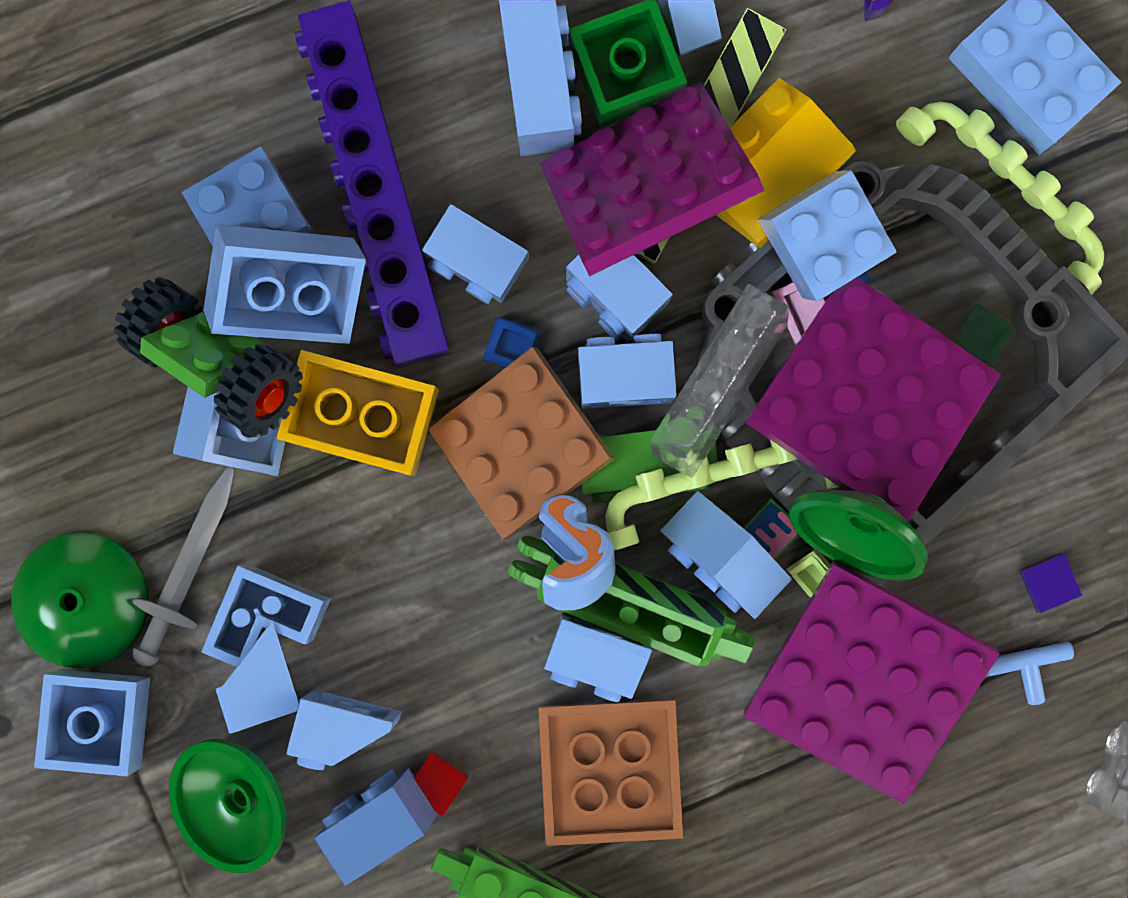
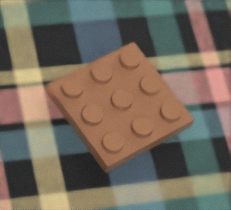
(520, 443)
(610, 772)

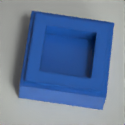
(509, 342)

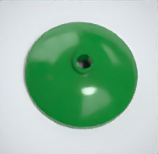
(860, 533)
(104, 582)
(227, 805)

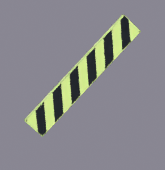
(736, 77)

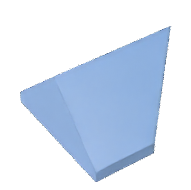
(258, 686)

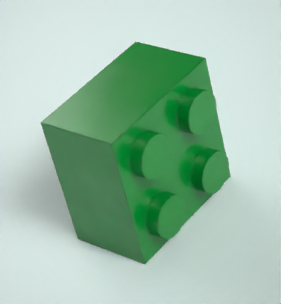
(626, 61)

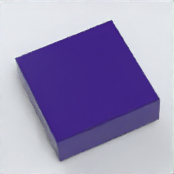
(1050, 583)

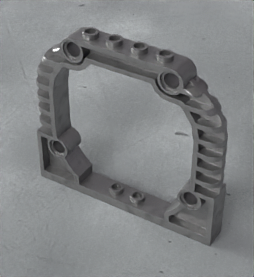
(1071, 351)

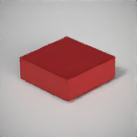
(440, 782)

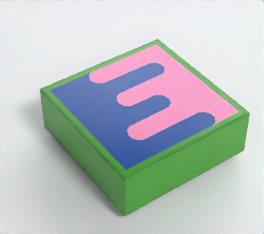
(771, 528)

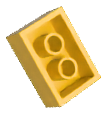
(360, 413)

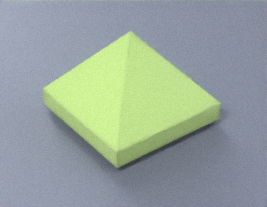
(810, 570)

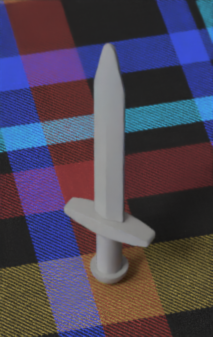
(183, 572)

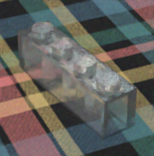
(719, 381)

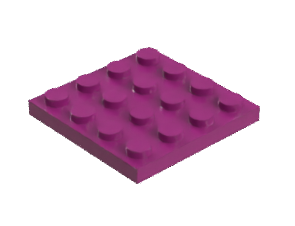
(649, 178)
(873, 397)
(870, 682)

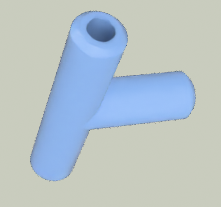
(1029, 662)

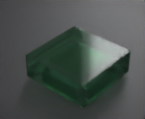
(983, 334)

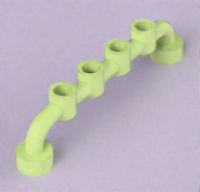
(1007, 162)
(654, 485)

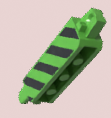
(647, 611)
(495, 875)

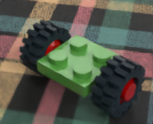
(171, 331)

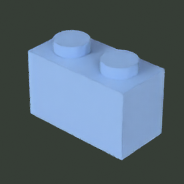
(475, 255)

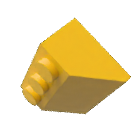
(790, 150)

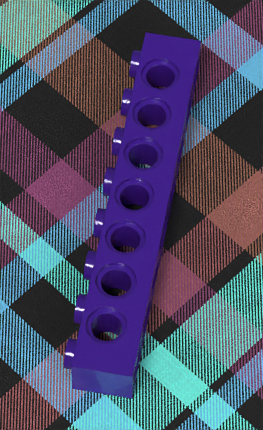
(338, 29)

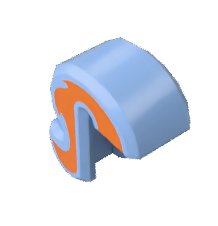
(583, 547)

